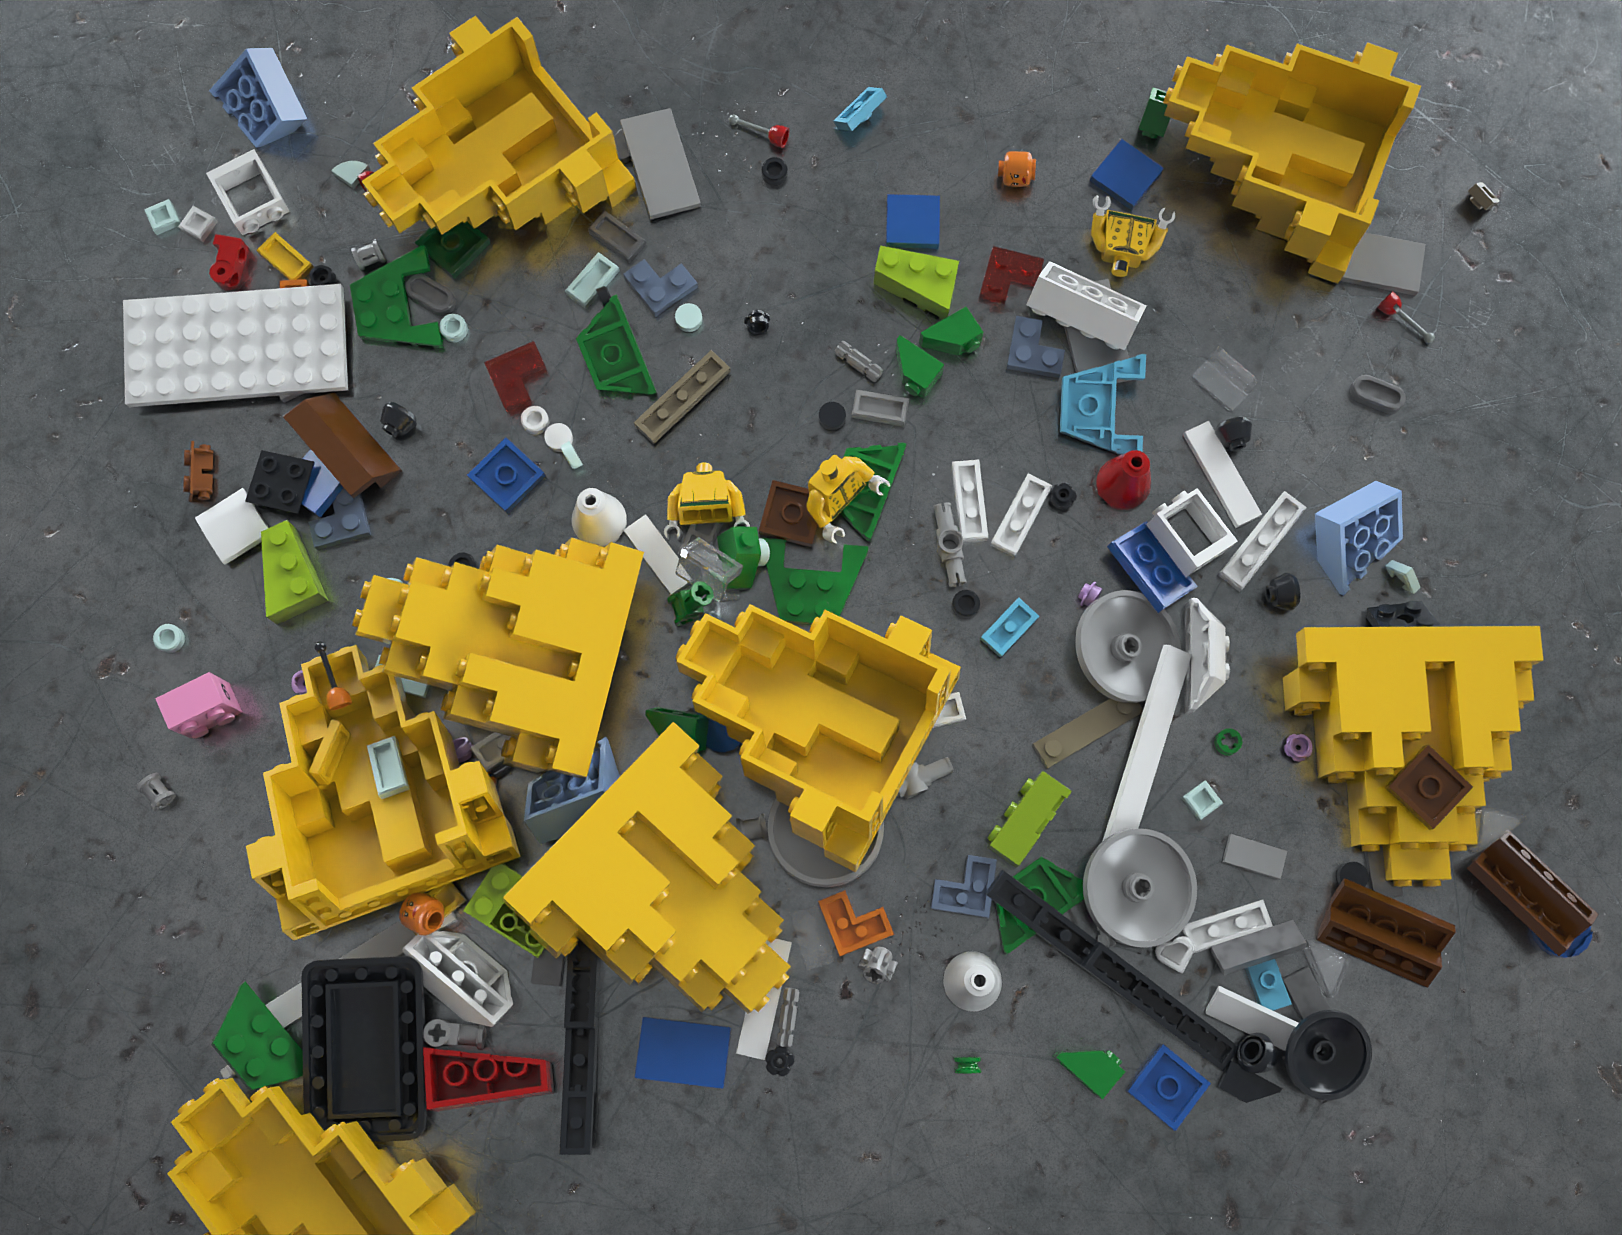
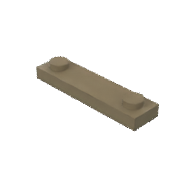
(682, 396)
(1084, 730)

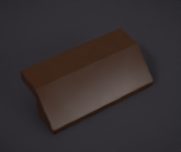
(342, 443)
(1533, 892)
(1385, 932)

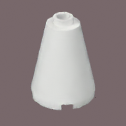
(598, 517)
(960, 983)

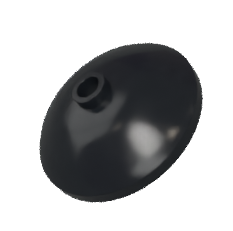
(1339, 1064)

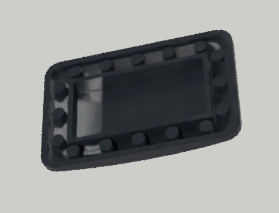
(365, 1045)

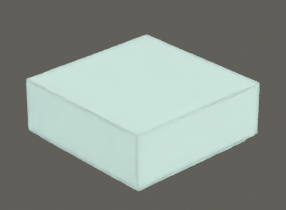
(162, 217)
(1202, 800)

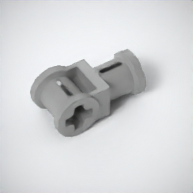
(455, 1034)

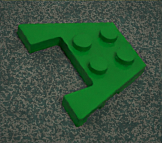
(383, 307)
(805, 593)

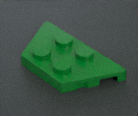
(614, 353)
(867, 505)
(1051, 884)
(257, 1043)

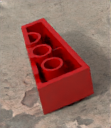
(474, 1079)

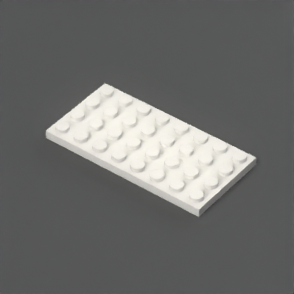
(234, 345)

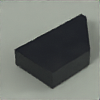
(1245, 1085)

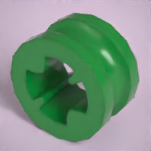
(1224, 749)
(967, 1065)

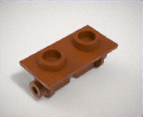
(198, 460)

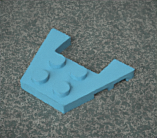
(1090, 405)

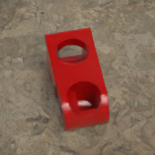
(229, 261)

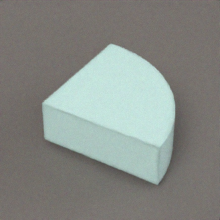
(349, 171)
(1405, 574)

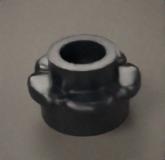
(319, 272)
(757, 322)
(1057, 500)
(787, 1061)

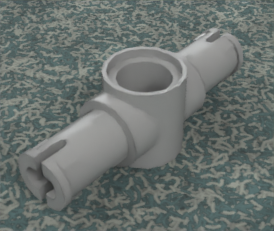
(950, 557)
(922, 776)

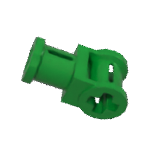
(688, 603)

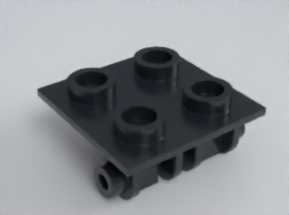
(279, 482)

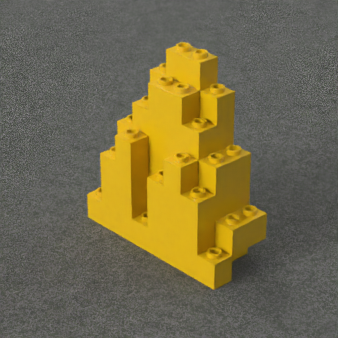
(1297, 140)
(494, 142)
(515, 643)
(1388, 696)
(821, 714)
(341, 844)
(659, 884)
(282, 1174)

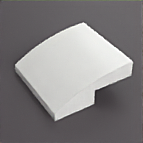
(232, 526)

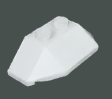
(1208, 645)
(462, 976)

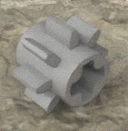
(877, 965)

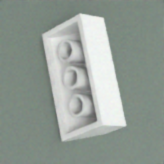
(1085, 306)

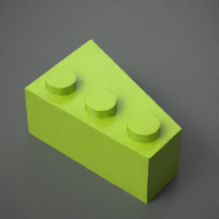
(917, 277)
(288, 573)
(1027, 818)

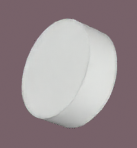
(534, 420)
(557, 435)

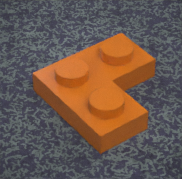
(852, 932)

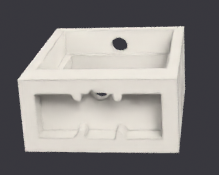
(237, 172)
(1205, 518)

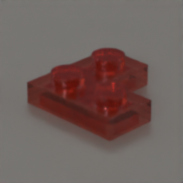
(1007, 267)
(509, 369)

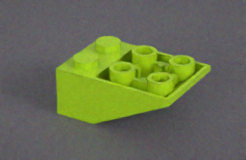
(490, 909)

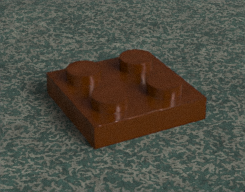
(787, 515)
(1429, 787)

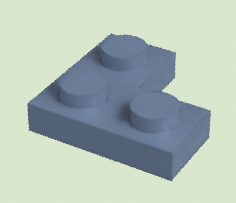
(659, 292)
(1028, 355)
(346, 525)
(970, 895)

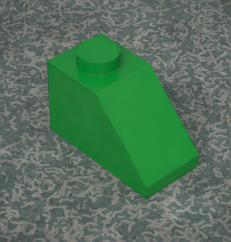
(1153, 119)
(953, 334)
(917, 368)
(744, 547)
(691, 723)
(1093, 1068)

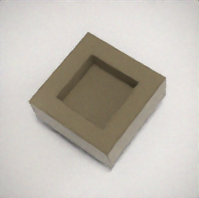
(1482, 196)

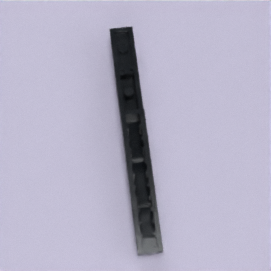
(1112, 970)
(580, 1050)

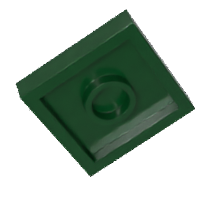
(454, 248)

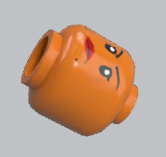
(1017, 169)
(421, 913)

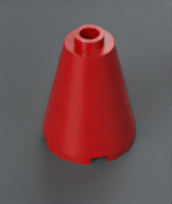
(1125, 480)

